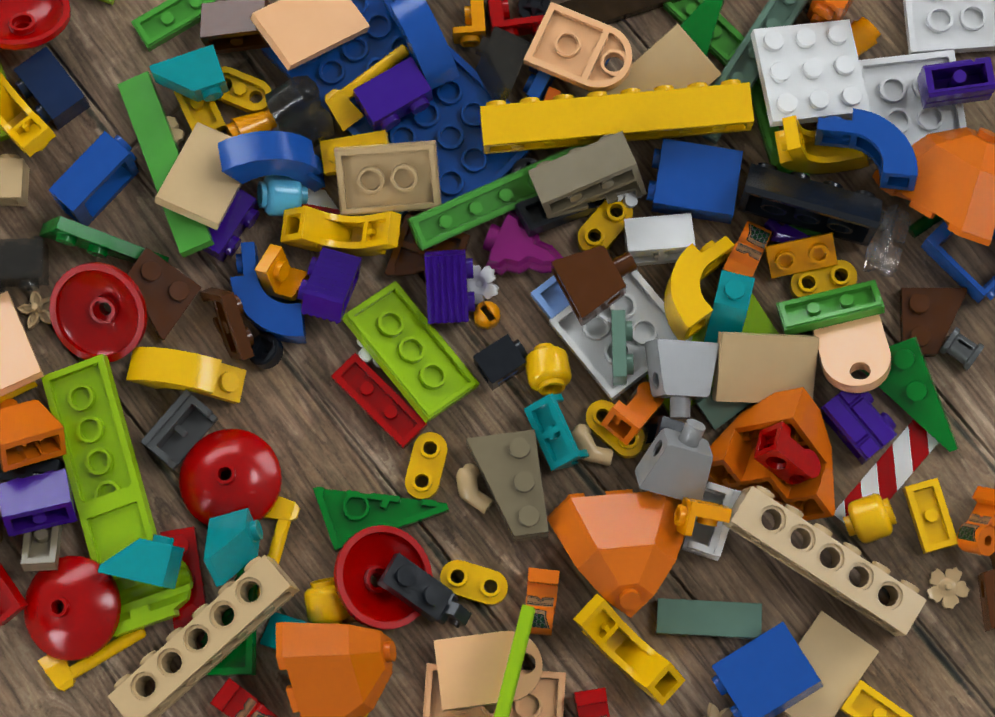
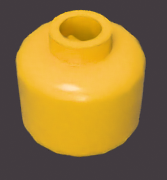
(548, 369)
(870, 518)
(323, 603)

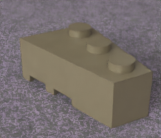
(587, 176)
(514, 479)

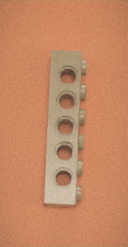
(275, 591)
(904, 598)

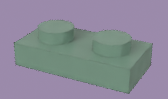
(621, 333)

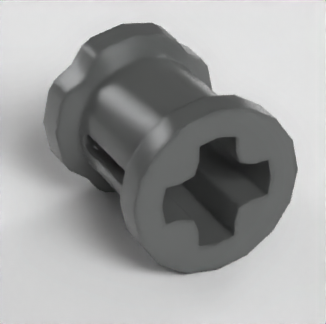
(961, 348)

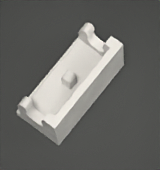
(658, 238)
(706, 539)

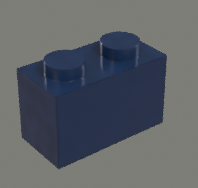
(51, 88)

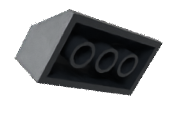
(811, 204)

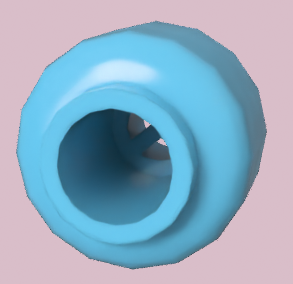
(280, 193)

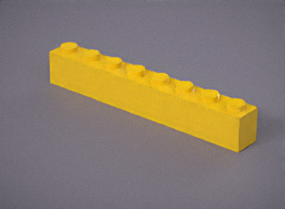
(638, 114)

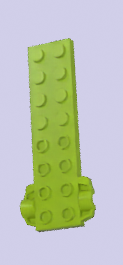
(109, 485)

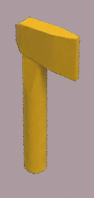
(339, 100)
(284, 512)
(64, 675)

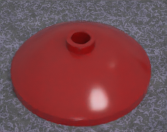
(31, 22)
(80, 314)
(253, 481)
(366, 556)
(88, 614)

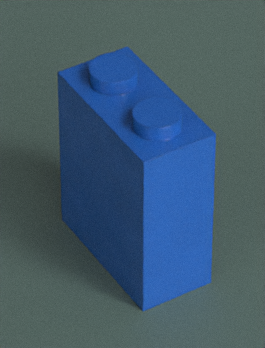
(695, 180)
(766, 675)

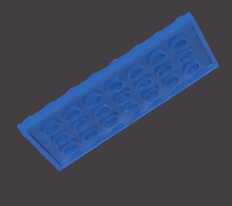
(449, 118)

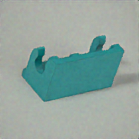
(554, 433)

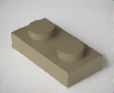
(41, 549)

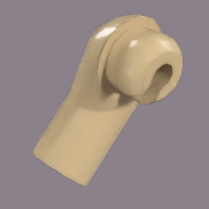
(584, 440)
(468, 488)

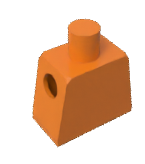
(28, 434)

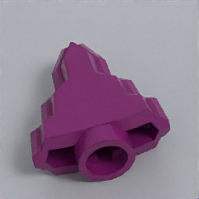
(516, 251)

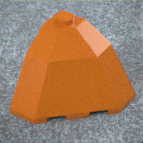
(955, 181)
(735, 449)
(620, 542)
(334, 667)

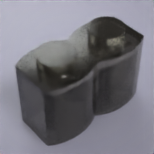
(299, 109)

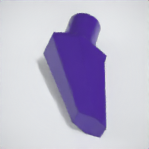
(783, 233)

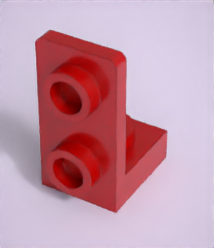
(498, 16)

